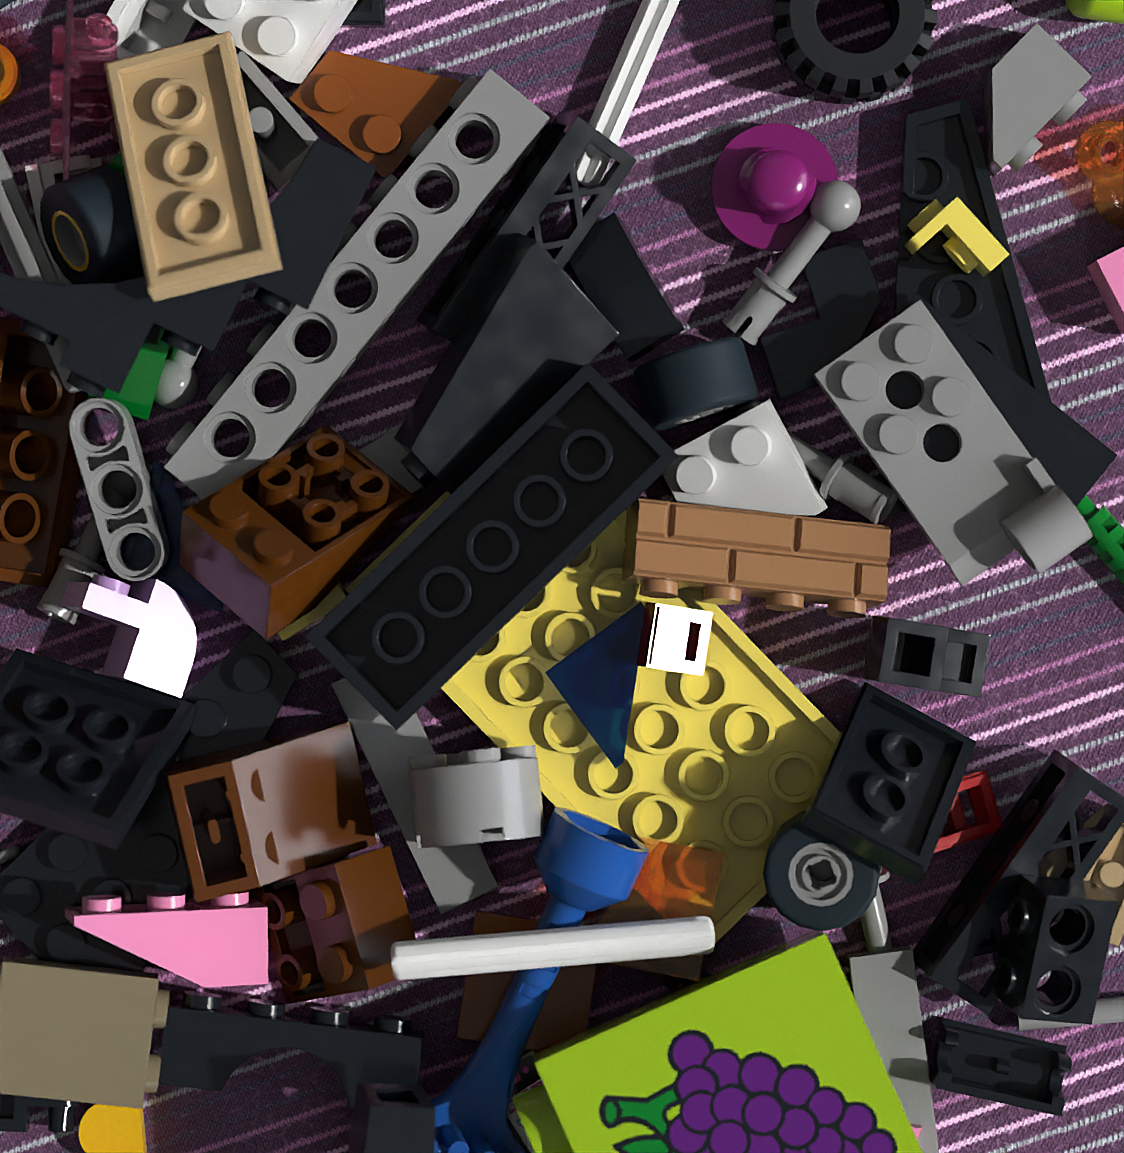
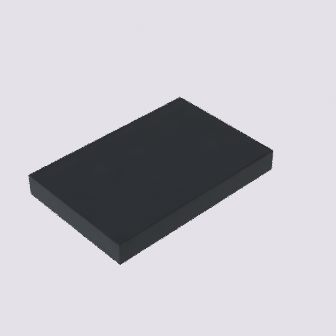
(889, 783)

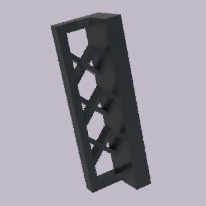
(520, 210)
(995, 876)

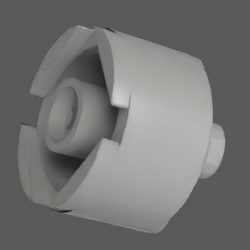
(476, 796)

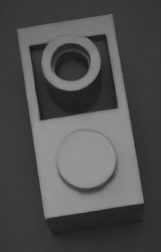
(1026, 91)

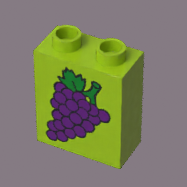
(726, 1065)

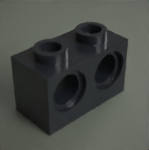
(1070, 949)

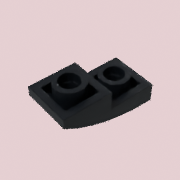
(624, 288)

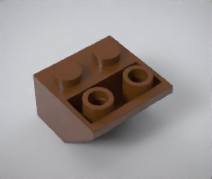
(336, 925)

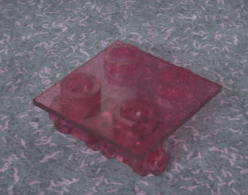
(82, 86)

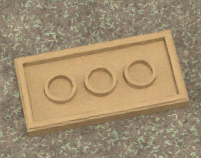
(192, 166)

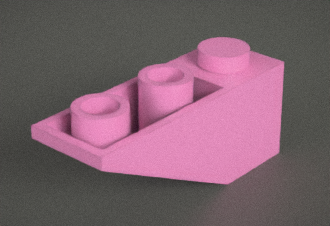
(202, 941)

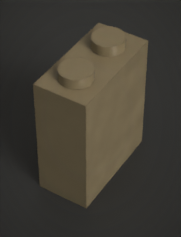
(79, 1032)

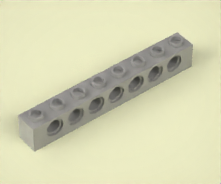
(481, 104)

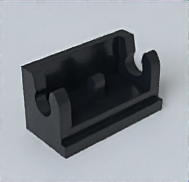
(1000, 1066)

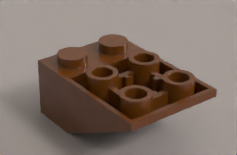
(290, 529)
(268, 809)

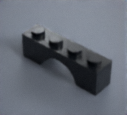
(210, 1040)

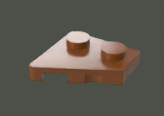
(373, 106)

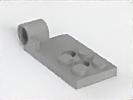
(992, 489)

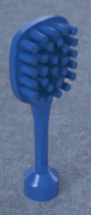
(584, 870)

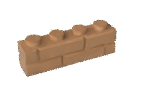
(755, 556)

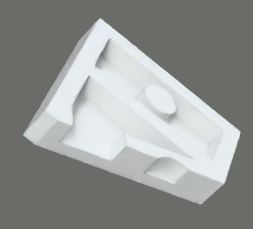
(745, 467)

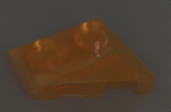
(671, 884)

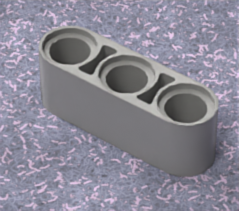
(113, 521)

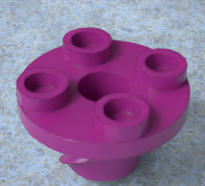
(767, 184)

